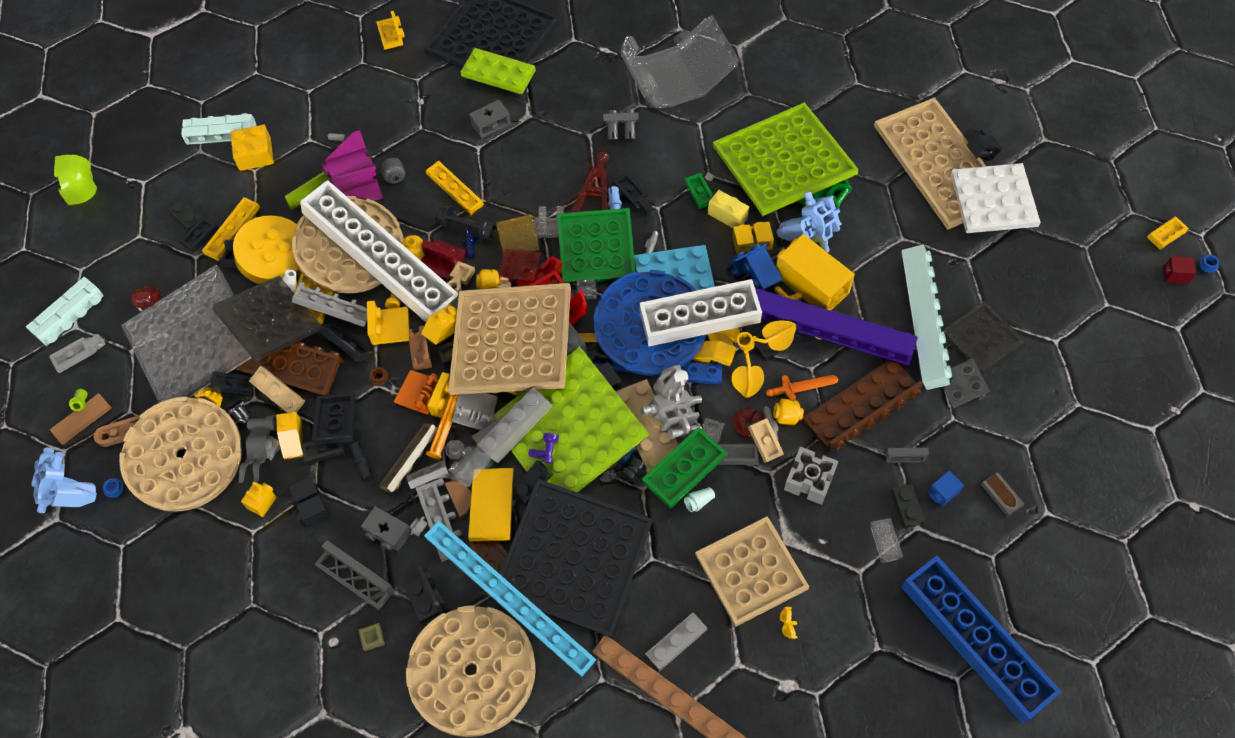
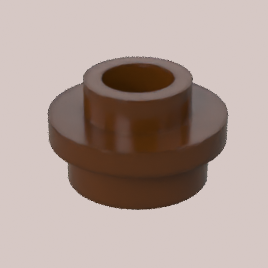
(378, 372)

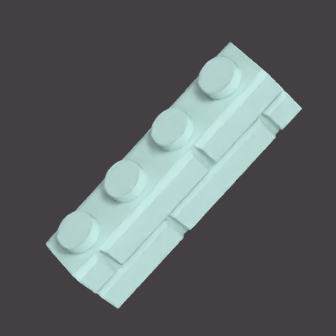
(214, 128)
(65, 311)

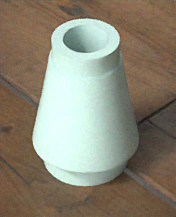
(698, 499)

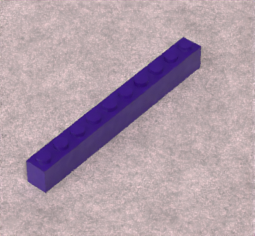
(838, 327)

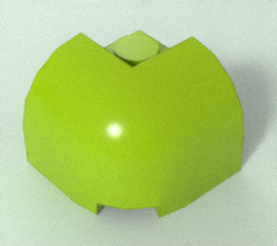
(74, 178)

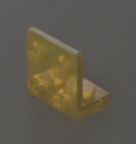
(518, 234)

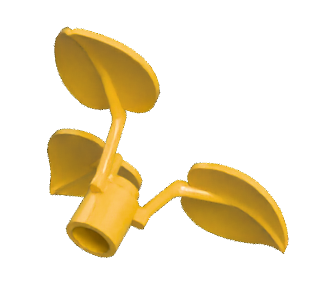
(750, 379)

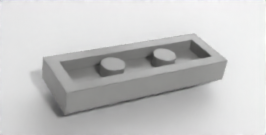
(676, 641)

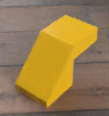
(715, 351)

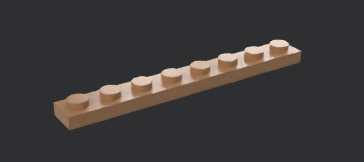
(663, 690)

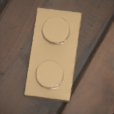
(765, 440)

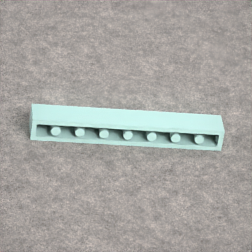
(925, 317)

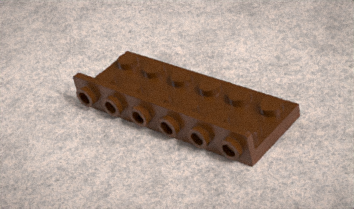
(299, 367)
(862, 405)

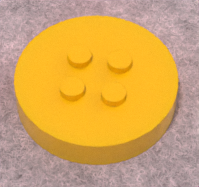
(265, 248)

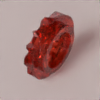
(739, 420)

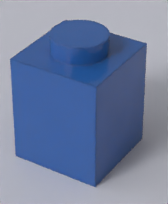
(945, 489)

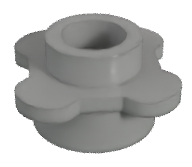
(418, 526)

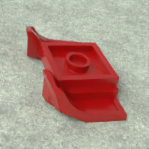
(549, 274)

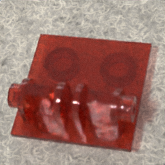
(519, 265)

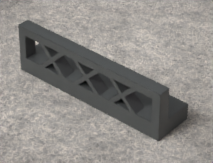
(359, 569)

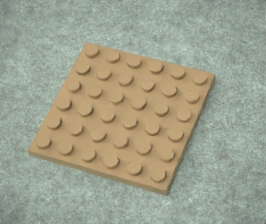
(510, 339)

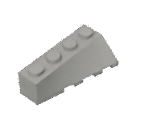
(508, 430)

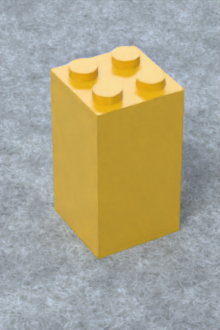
(814, 273)

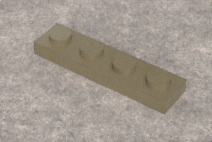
(408, 457)

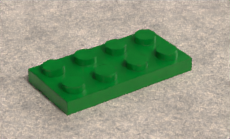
(684, 467)

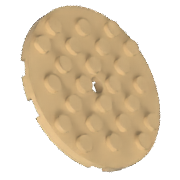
(328, 263)
(184, 483)
(475, 702)

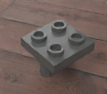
(613, 118)

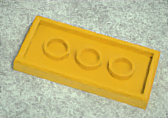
(491, 505)

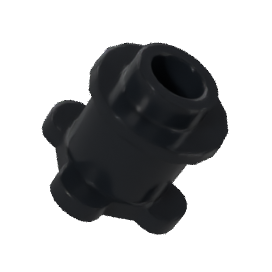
(239, 411)

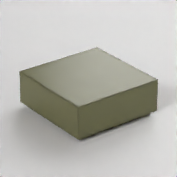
(371, 637)

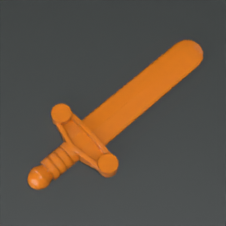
(789, 389)

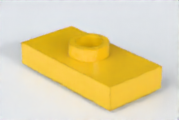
(1167, 233)

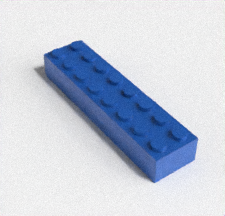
(980, 640)

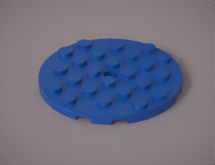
(621, 330)

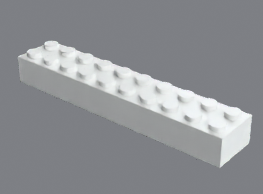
(377, 251)

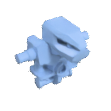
(817, 221)
(54, 488)

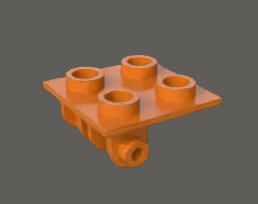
(417, 391)

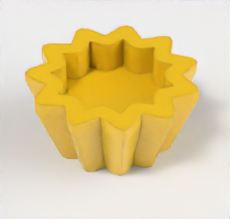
(206, 393)

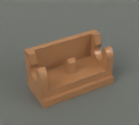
(419, 350)

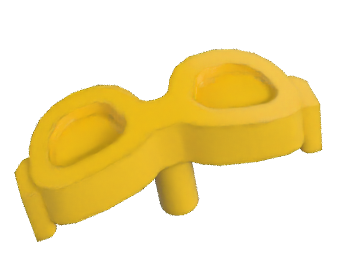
(788, 629)

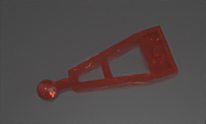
(602, 158)

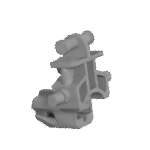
(673, 403)

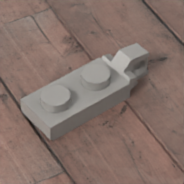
(76, 352)

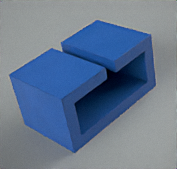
(761, 269)

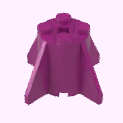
(352, 169)

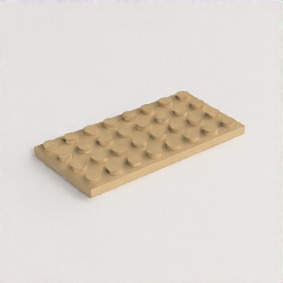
(928, 150)

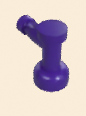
(545, 455)

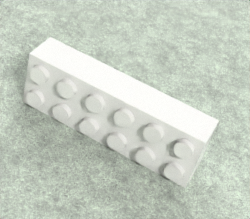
(700, 312)

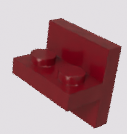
(441, 257)

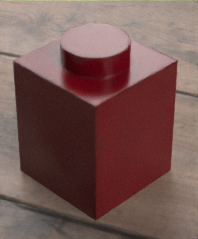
(1179, 269)

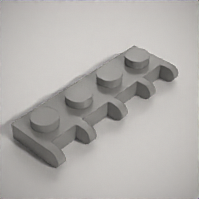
(330, 305)
(434, 509)

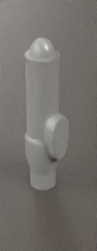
(651, 242)
(767, 414)

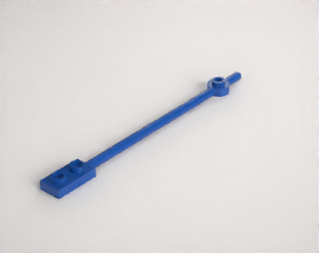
(697, 372)

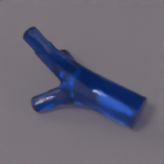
(469, 242)

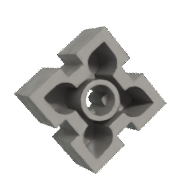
(805, 465)

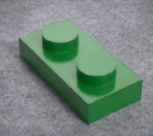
(699, 190)

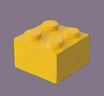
(251, 147)

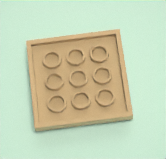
(751, 571)

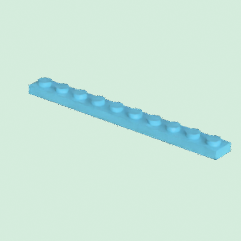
(510, 599)

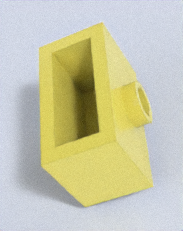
(728, 209)

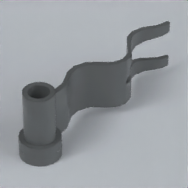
(256, 444)

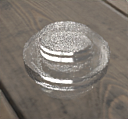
(454, 449)

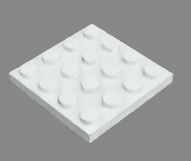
(995, 198)

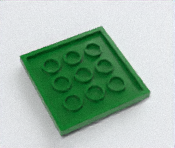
(596, 245)

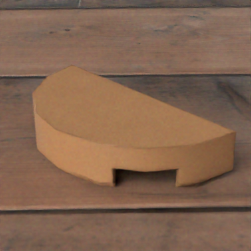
(460, 496)

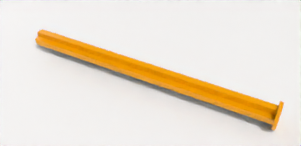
(443, 429)

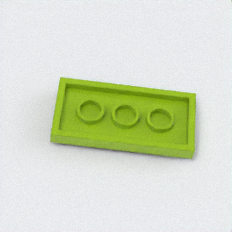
(498, 71)

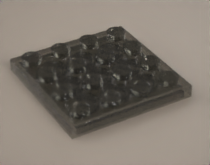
(266, 318)

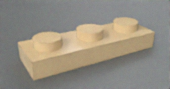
(276, 390)

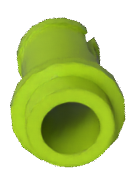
(78, 403)

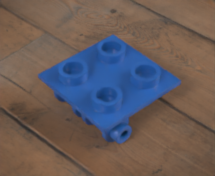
(736, 264)

